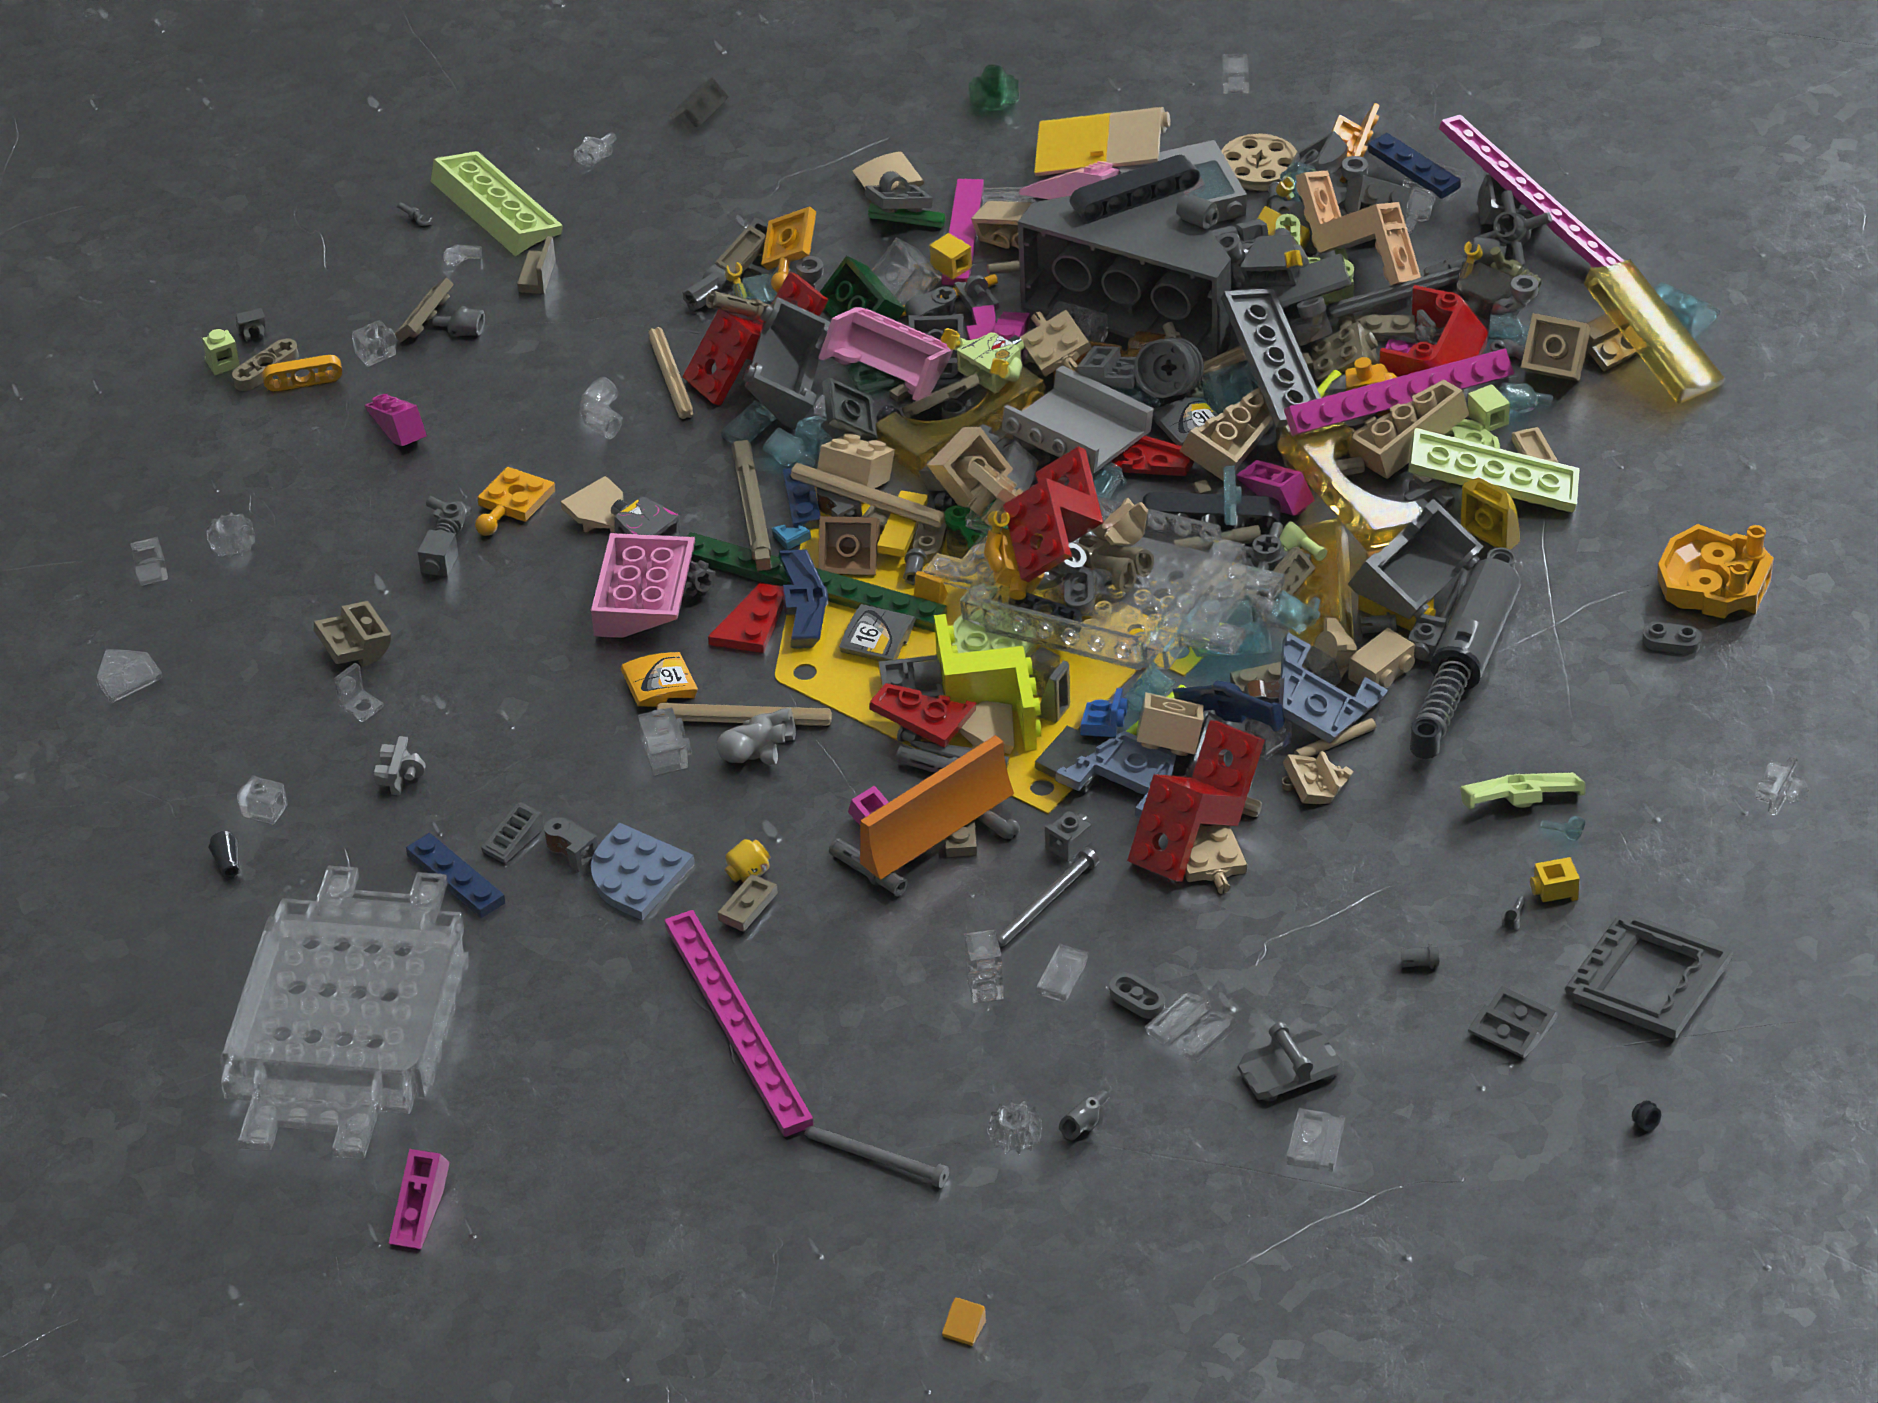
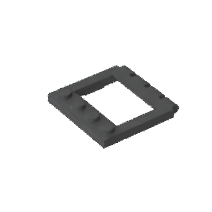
(1683, 999)

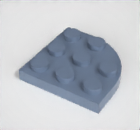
(636, 870)

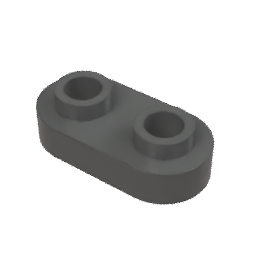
(1080, 590)
(1671, 638)
(1140, 996)

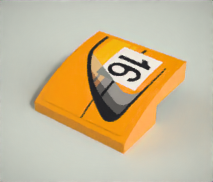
(657, 678)

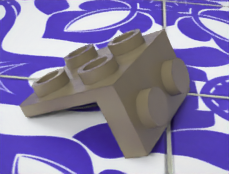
(1342, 350)

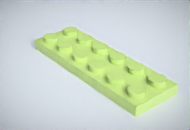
(1515, 473)

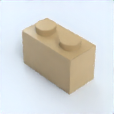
(1382, 659)

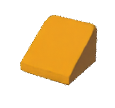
(929, 587)
(964, 1321)

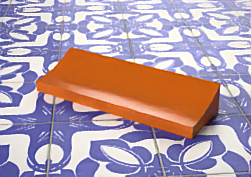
(934, 808)

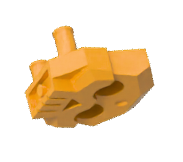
(1716, 570)

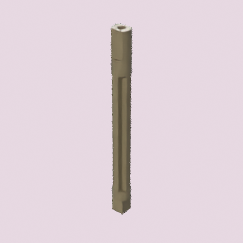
(752, 504)

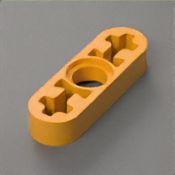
(319, 362)

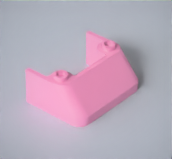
(888, 347)

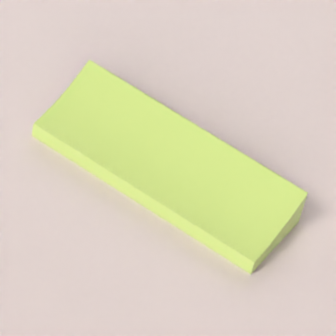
(493, 201)

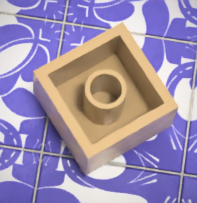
(1555, 347)
(954, 459)
(857, 460)
(1169, 724)

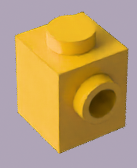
(950, 256)

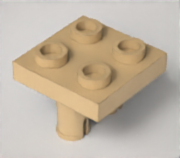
(992, 486)

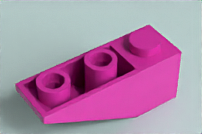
(397, 419)

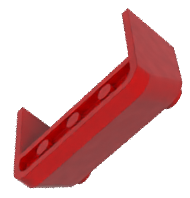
(1461, 338)

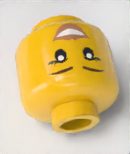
(747, 859)

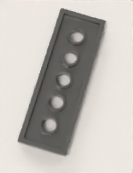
(1281, 345)

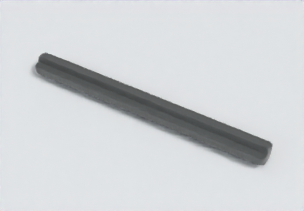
(1390, 293)

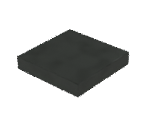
(849, 409)
(1065, 751)

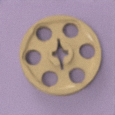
(1250, 157)

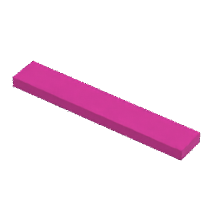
(966, 204)

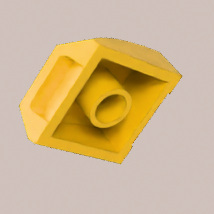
(1489, 514)

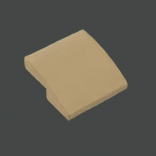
(872, 171)

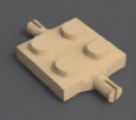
(1055, 342)
(1215, 856)

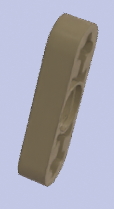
(249, 374)

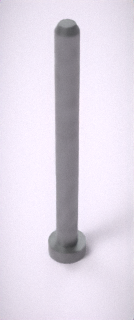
(1087, 859)
(937, 1174)

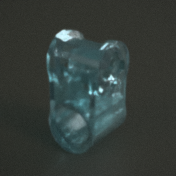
(1150, 681)

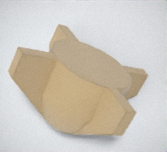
(1124, 525)
(1336, 643)

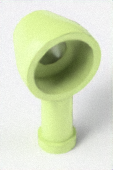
(1293, 536)

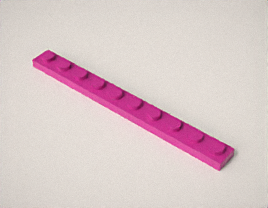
(1528, 192)
(1386, 394)
(739, 1023)

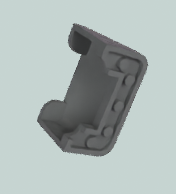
(786, 361)
(1417, 563)

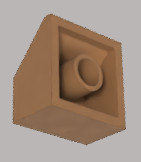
(849, 545)

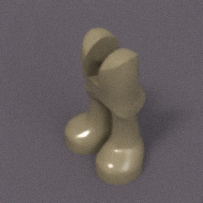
(1119, 560)

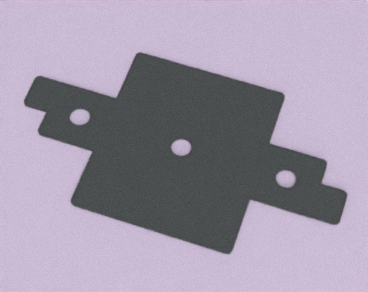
(1406, 339)

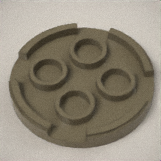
(940, 395)

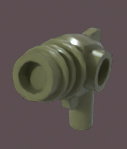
(1509, 267)

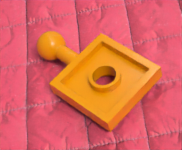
(787, 241)
(528, 496)

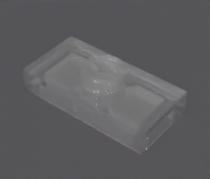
(1062, 973)

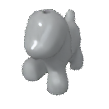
(757, 737)

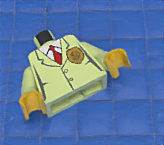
(990, 357)

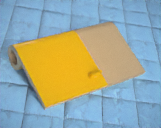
(1113, 137)

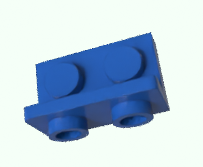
(1104, 717)

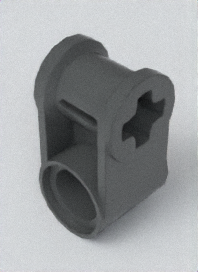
(931, 304)

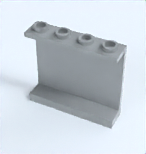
(1083, 416)

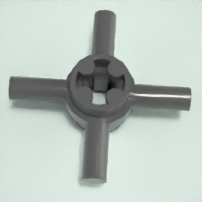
(1514, 228)
(1267, 549)

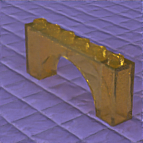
(921, 441)
(1367, 517)

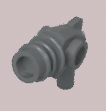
(449, 515)

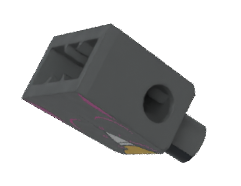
(645, 518)

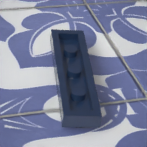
(1414, 165)
(462, 879)

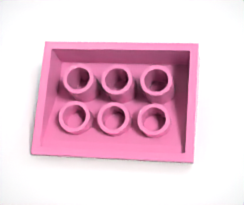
(1067, 183)
(640, 583)

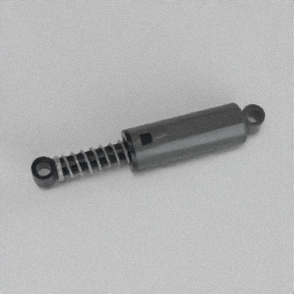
(1466, 645)

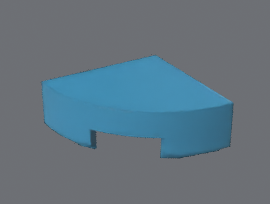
(790, 536)

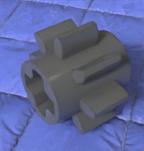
(699, 578)

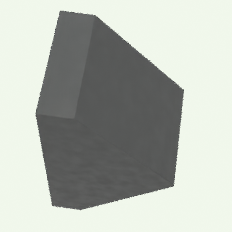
(1132, 265)

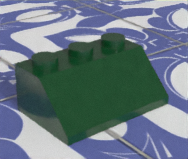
(858, 286)

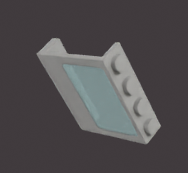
(1216, 178)

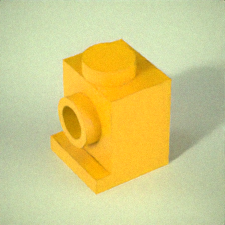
(1555, 880)

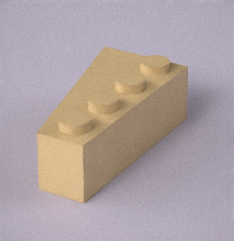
(998, 222)
(1230, 435)
(1387, 440)

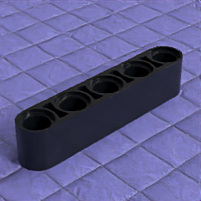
(1134, 188)
(1210, 509)

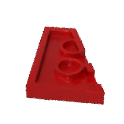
(1153, 457)
(752, 621)
(925, 715)

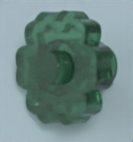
(994, 89)

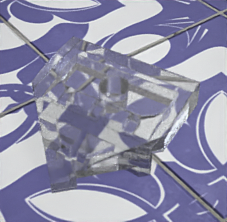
(126, 672)

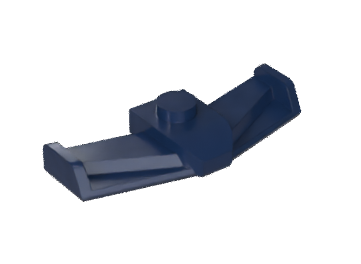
(805, 597)
(1232, 704)

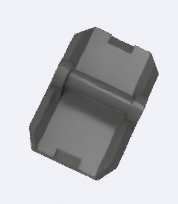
(1288, 1062)

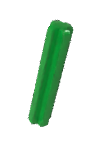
(923, 218)

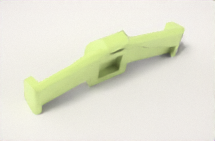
(1521, 788)

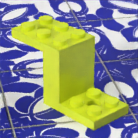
(989, 676)

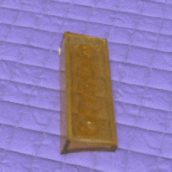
(1653, 330)
(1328, 579)

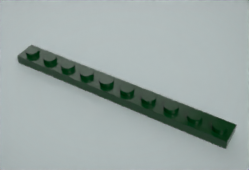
(840, 588)

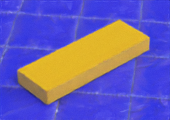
(899, 529)

